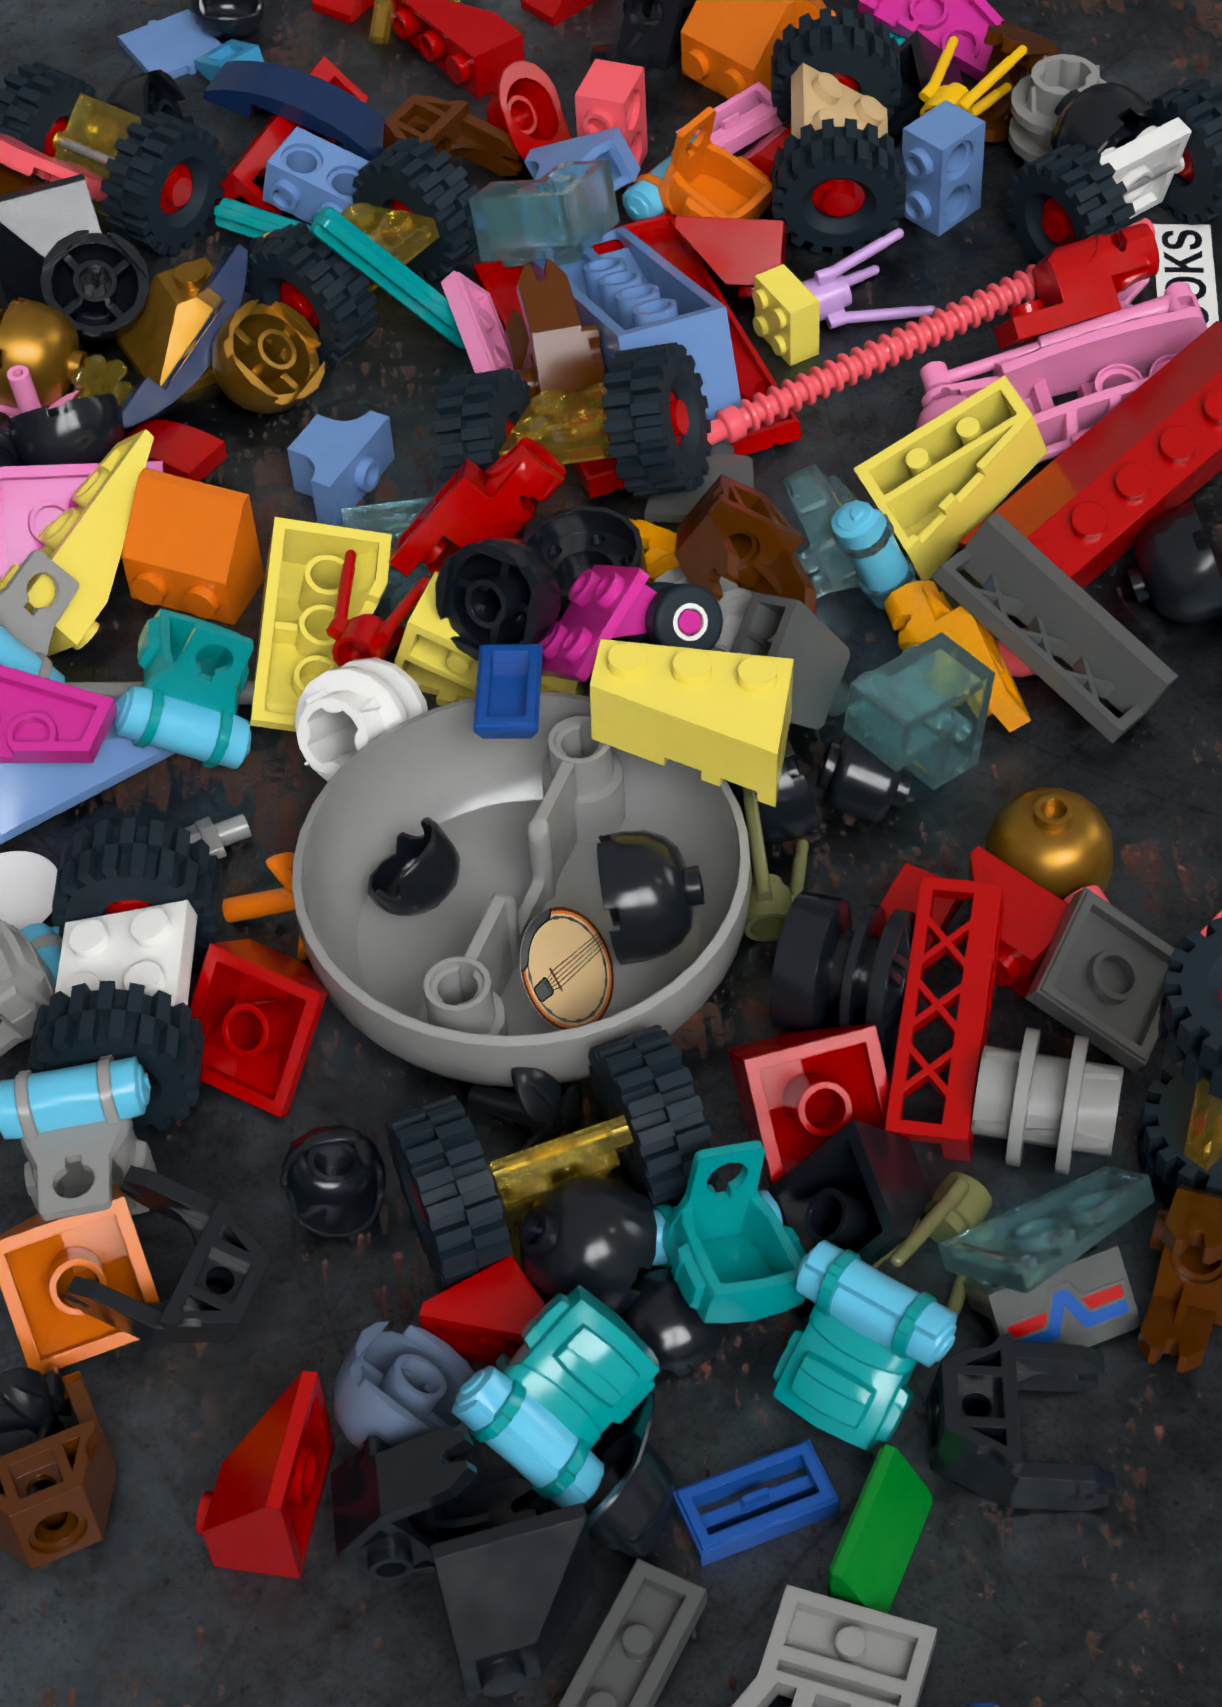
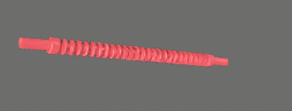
(732, 422)

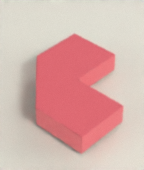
(31, 161)

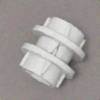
(351, 708)

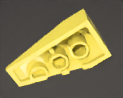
(89, 542)
(301, 603)

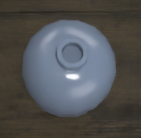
(398, 1385)

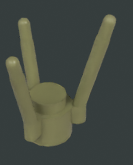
(768, 895)
(952, 1209)

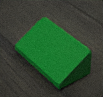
(880, 1534)

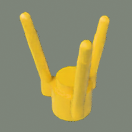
(958, 94)

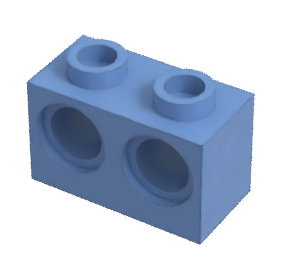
(943, 167)
(310, 175)

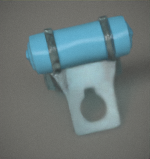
(846, 538)

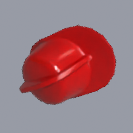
(527, 108)

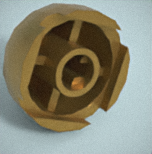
(42, 342)
(267, 357)
(1053, 840)

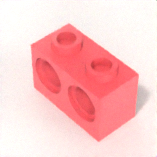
(613, 98)

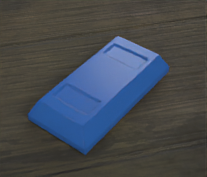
(508, 691)

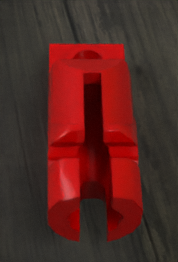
(1081, 283)
(480, 504)

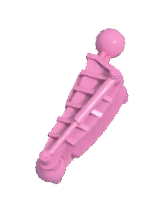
(1097, 358)

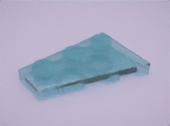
(1048, 1232)

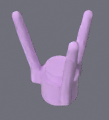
(834, 288)

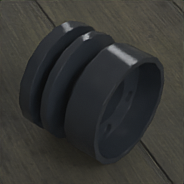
(584, 538)
(831, 968)

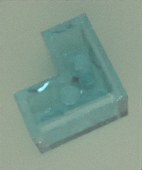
(545, 216)
(923, 710)

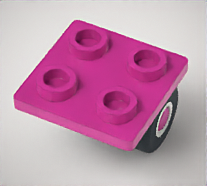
(617, 604)

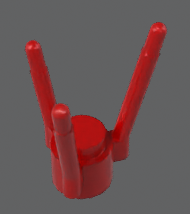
(367, 634)

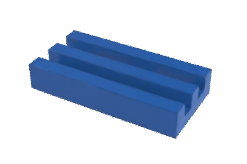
(765, 1526)

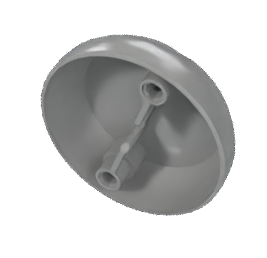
(527, 834)

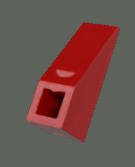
(460, 40)

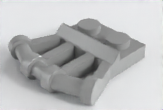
(840, 1656)

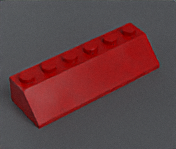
(1127, 466)

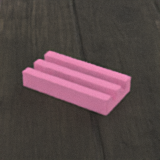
(744, 119)

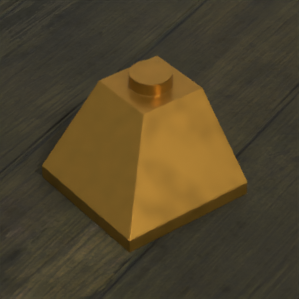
(169, 323)

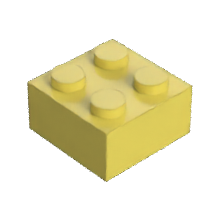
(786, 315)

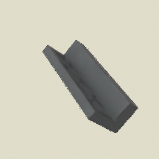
(1059, 623)

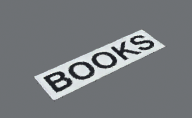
(1188, 258)

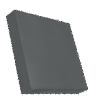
(1104, 979)

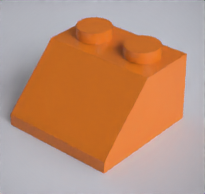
(732, 42)
(192, 547)

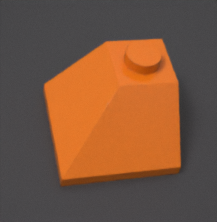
(39, 1266)

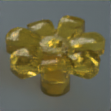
(101, 378)

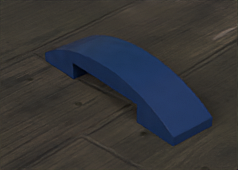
(301, 99)
(224, 294)

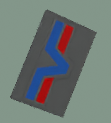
(1075, 1306)

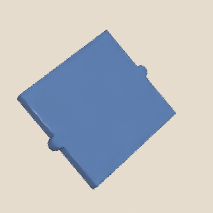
(168, 44)

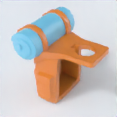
(699, 180)

